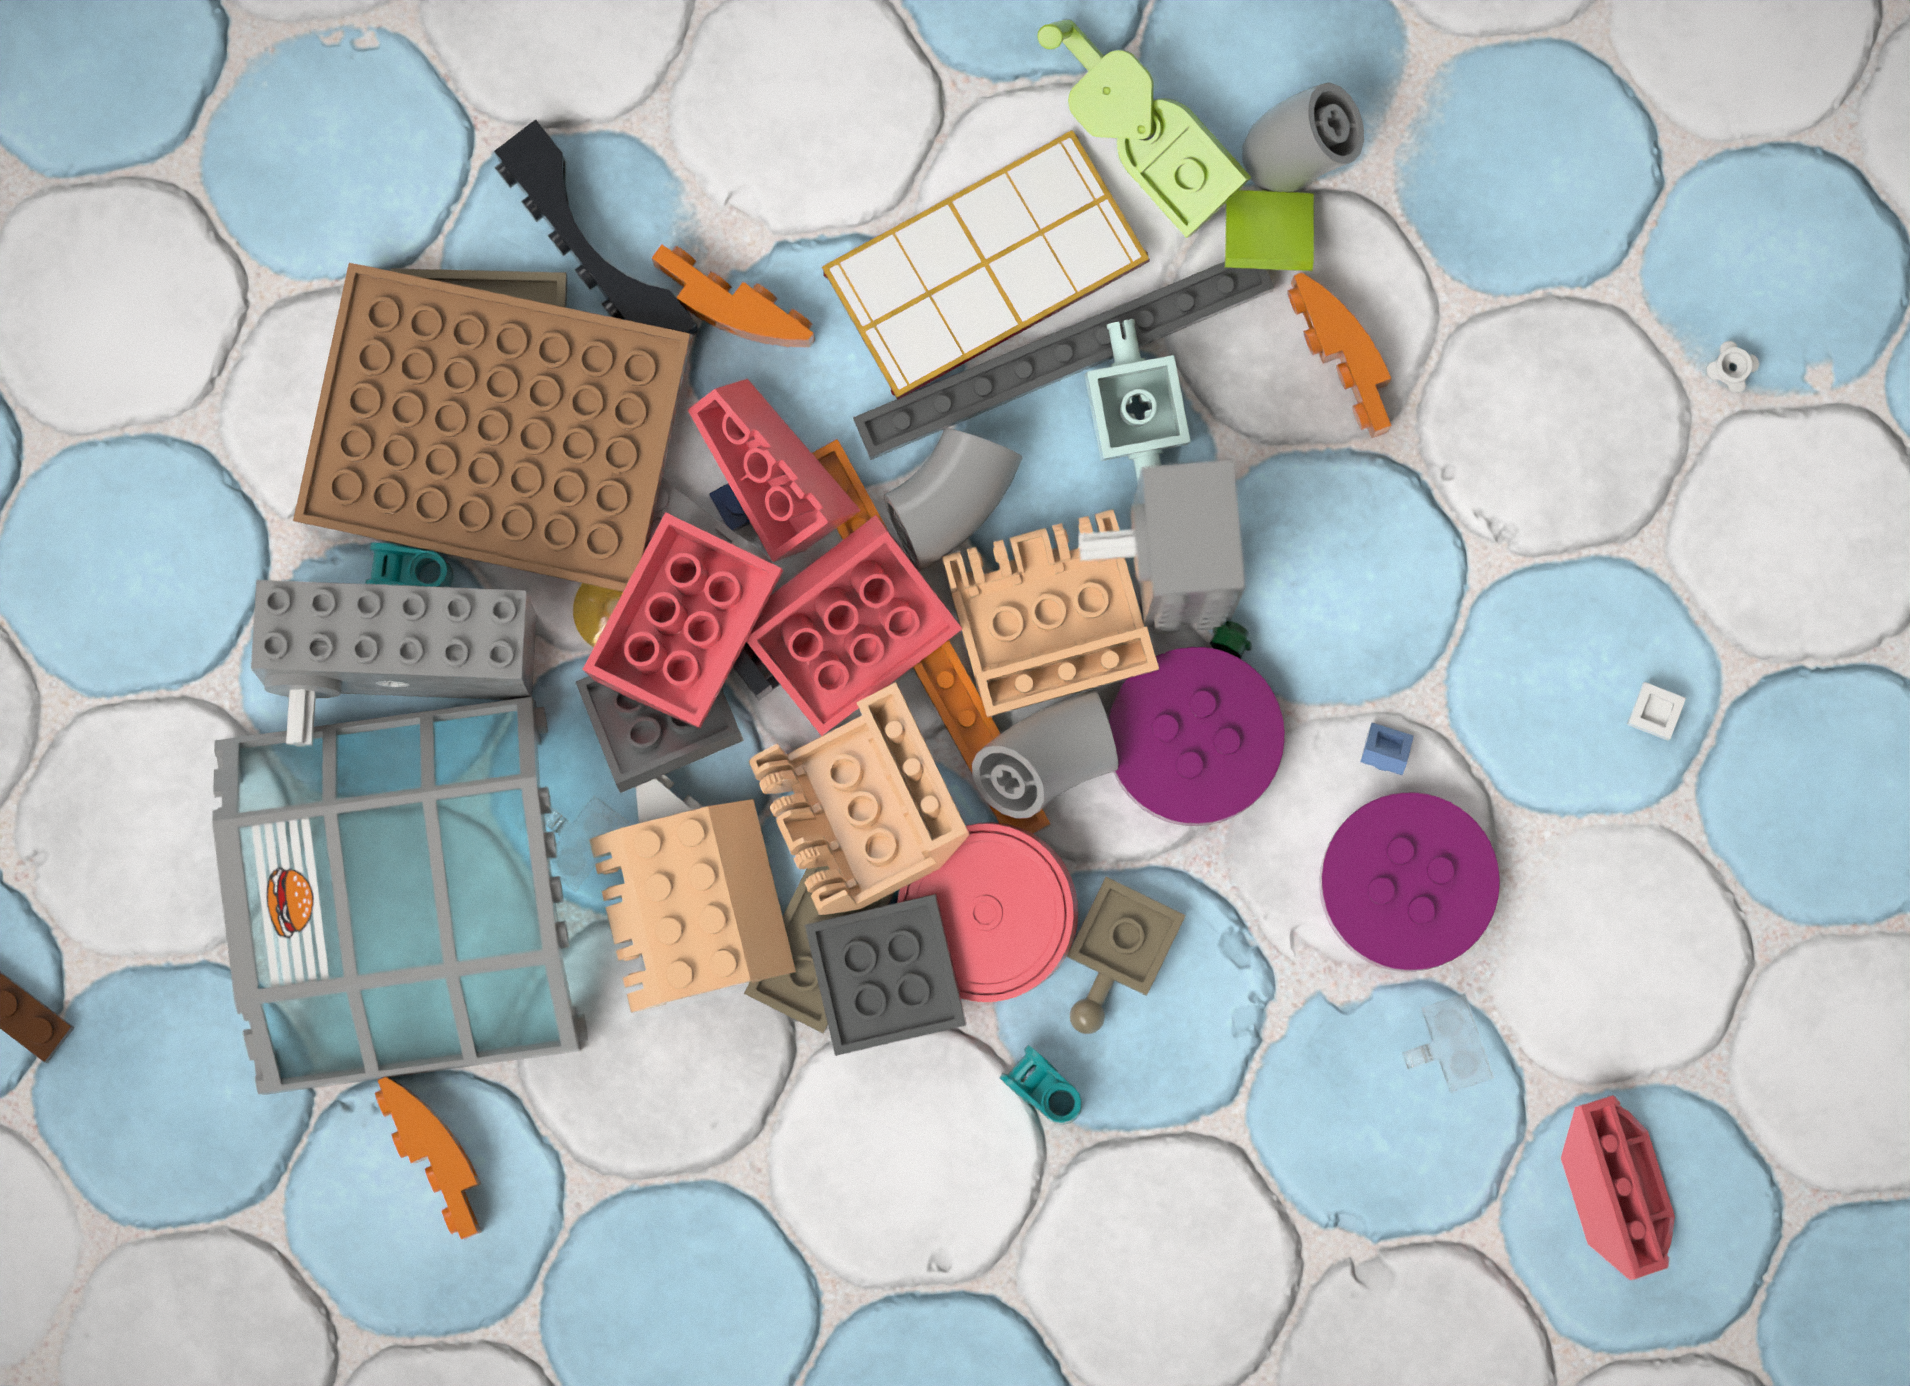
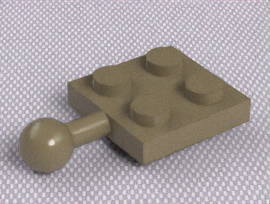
(1123, 942)

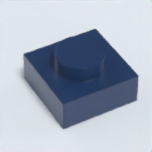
(729, 508)

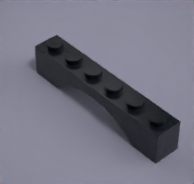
(540, 172)

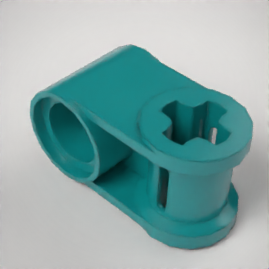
(403, 566)
(1041, 1085)

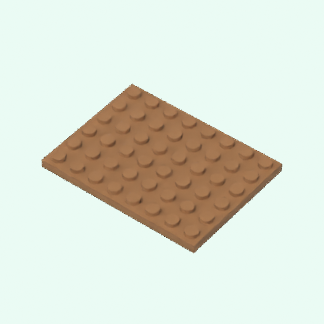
(492, 427)

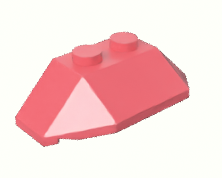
(1618, 1188)

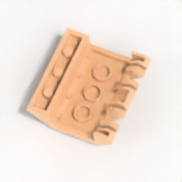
(1048, 619)
(863, 805)
(694, 903)

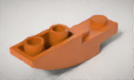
(746, 313)
(1338, 334)
(426, 1136)

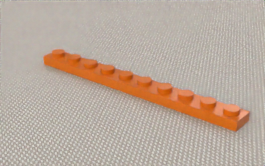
(942, 670)

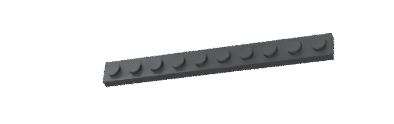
(1056, 357)

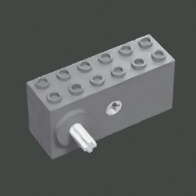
(1181, 545)
(389, 641)

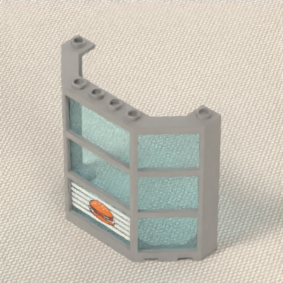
(393, 897)

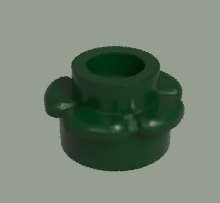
(1231, 639)

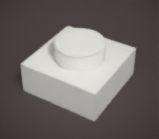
(1656, 711)

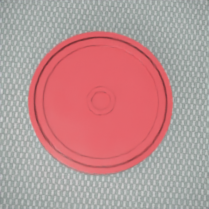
(1003, 910)

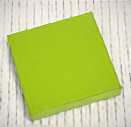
(1270, 230)

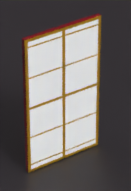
(985, 264)

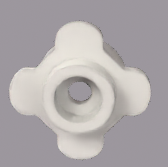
(1732, 354)

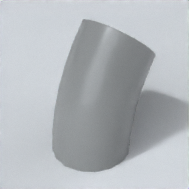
(1303, 139)
(950, 495)
(1046, 756)

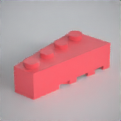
(770, 470)

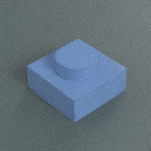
(1386, 749)

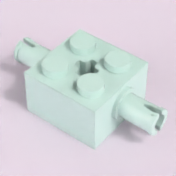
(1154, 384)

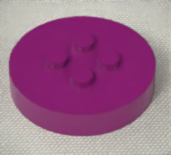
(1196, 737)
(1409, 882)

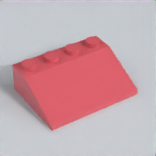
(682, 621)
(850, 625)

